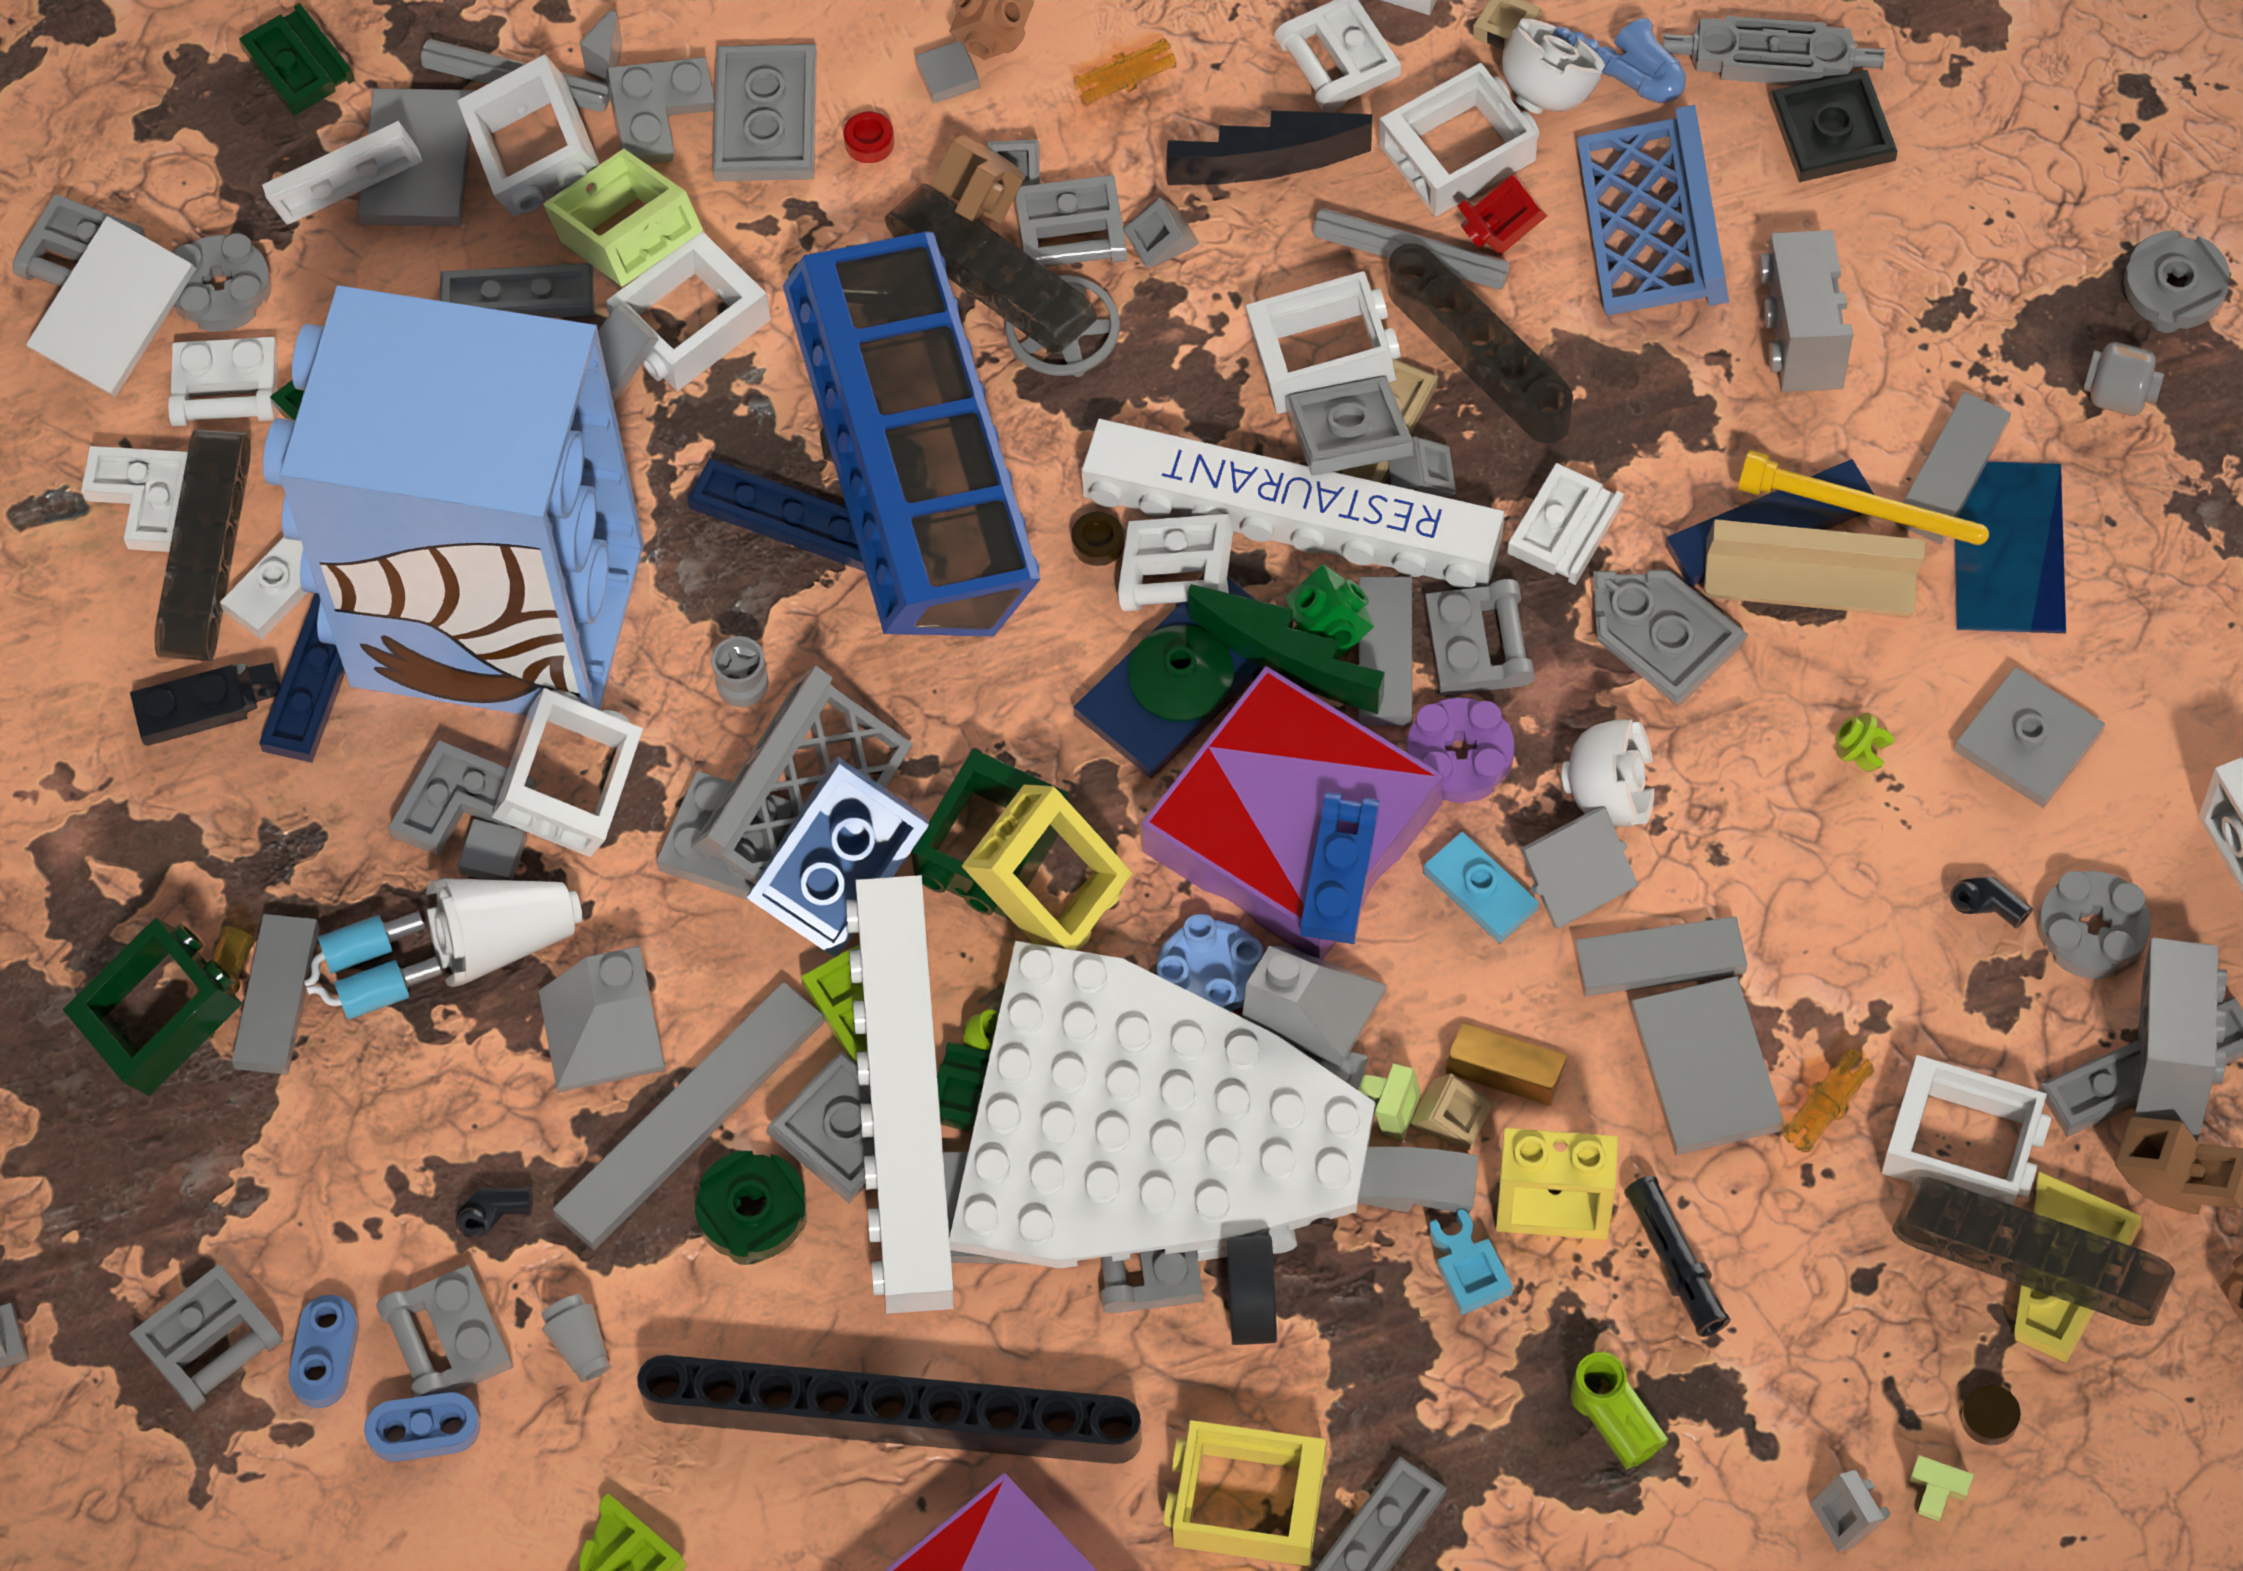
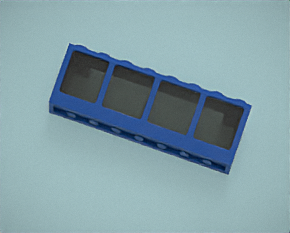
(911, 437)

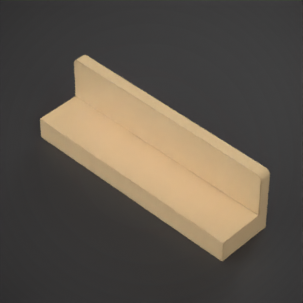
(1812, 568)

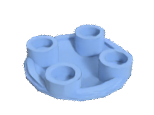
(1210, 960)

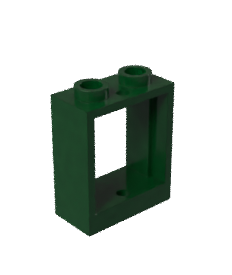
(998, 784)
(182, 1035)

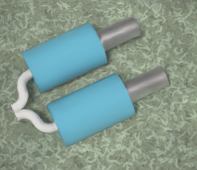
(375, 986)

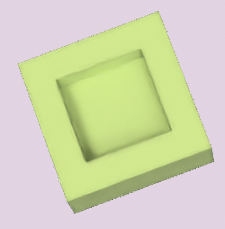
(1394, 1099)
(1940, 1483)

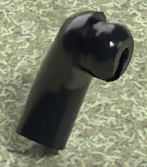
(1989, 896)
(488, 1207)

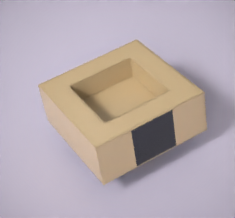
(1501, 18)

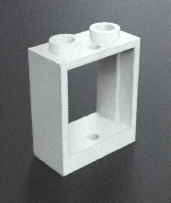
(511, 100)
(1431, 182)
(1315, 308)
(745, 315)
(551, 817)
(1979, 1093)

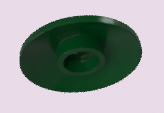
(1186, 692)

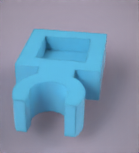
(1470, 1269)

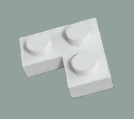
(145, 481)

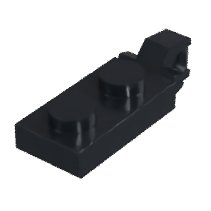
(202, 701)

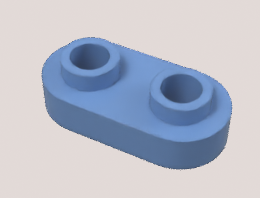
(325, 1348)
(424, 1423)

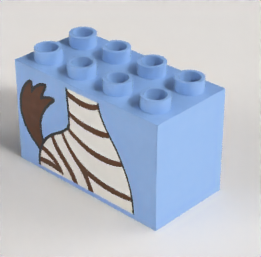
(458, 499)

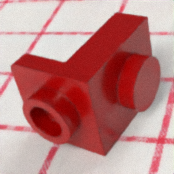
(1502, 216)

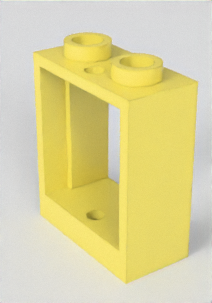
(1011, 840)
(1580, 1174)
(1252, 1446)

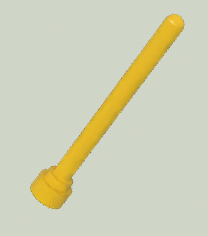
(1763, 475)

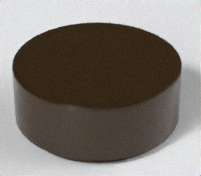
(1097, 538)
(1990, 1415)

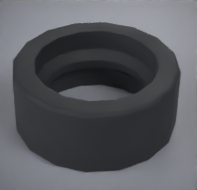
(1251, 1290)

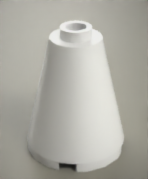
(496, 922)

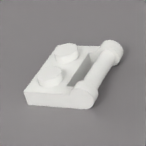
(1351, 43)
(223, 368)
(1170, 548)

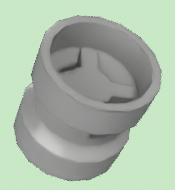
(744, 660)

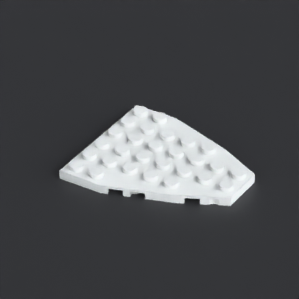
(1145, 1121)

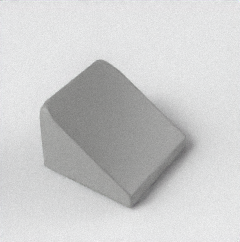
(602, 46)
(1023, 155)
(1160, 233)
(1426, 470)

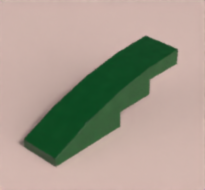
(1267, 638)

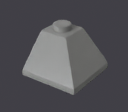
(1310, 1002)
(601, 1021)

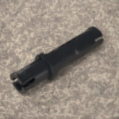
(1686, 1274)

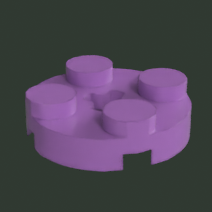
(1476, 724)

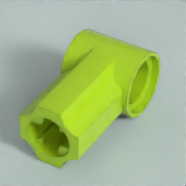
(1617, 1414)

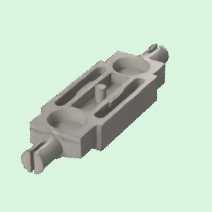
(1772, 50)

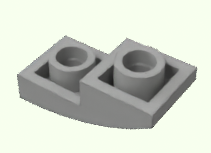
(1418, 1176)

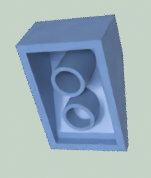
(840, 836)

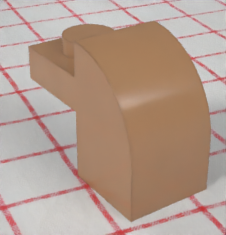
(978, 179)
(2176, 1171)

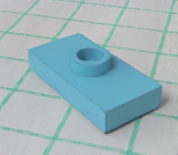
(1481, 887)

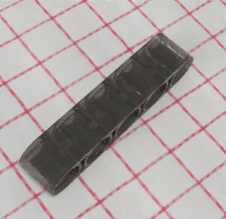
(996, 270)
(1487, 363)
(202, 545)
(2034, 1251)

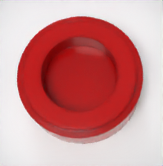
(868, 137)

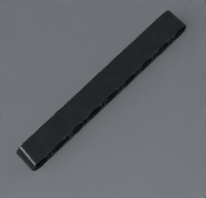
(911, 1427)

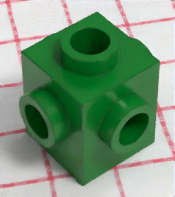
(1331, 608)

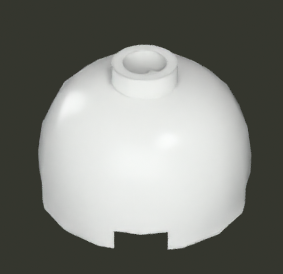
(1547, 69)
(1610, 772)

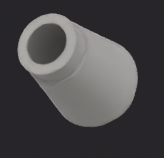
(576, 1336)

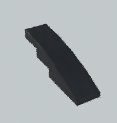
(1289, 146)

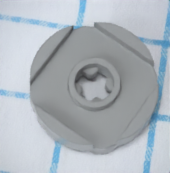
(227, 257)
(2169, 305)
(2101, 895)

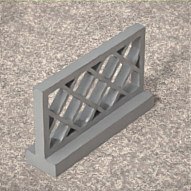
(774, 755)

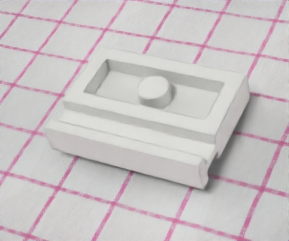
(1565, 523)

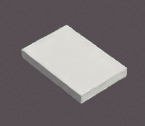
(111, 306)

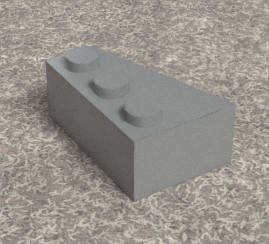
(1805, 311)
(2180, 1032)

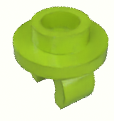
(1855, 741)

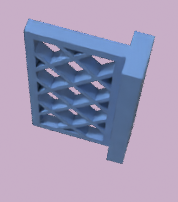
(1696, 205)

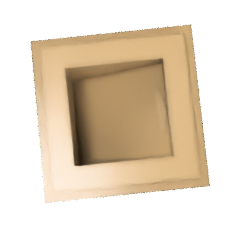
(1452, 1111)

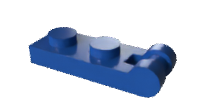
(1339, 869)

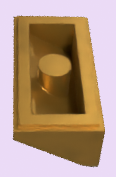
(1506, 1063)

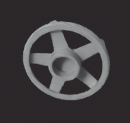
(1072, 354)

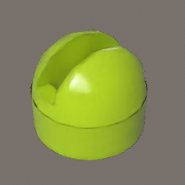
(980, 1028)

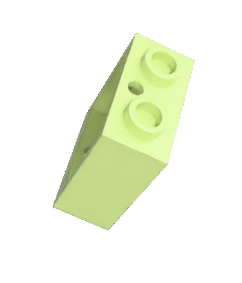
(639, 239)

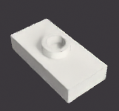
(267, 590)

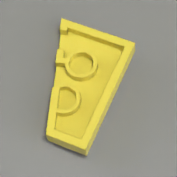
(2050, 1322)

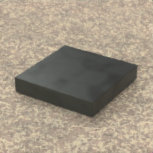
(1833, 125)

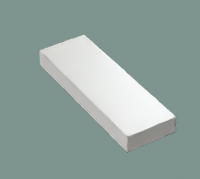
(342, 173)

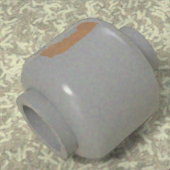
(2123, 378)

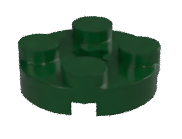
(748, 1236)

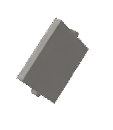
(1579, 867)

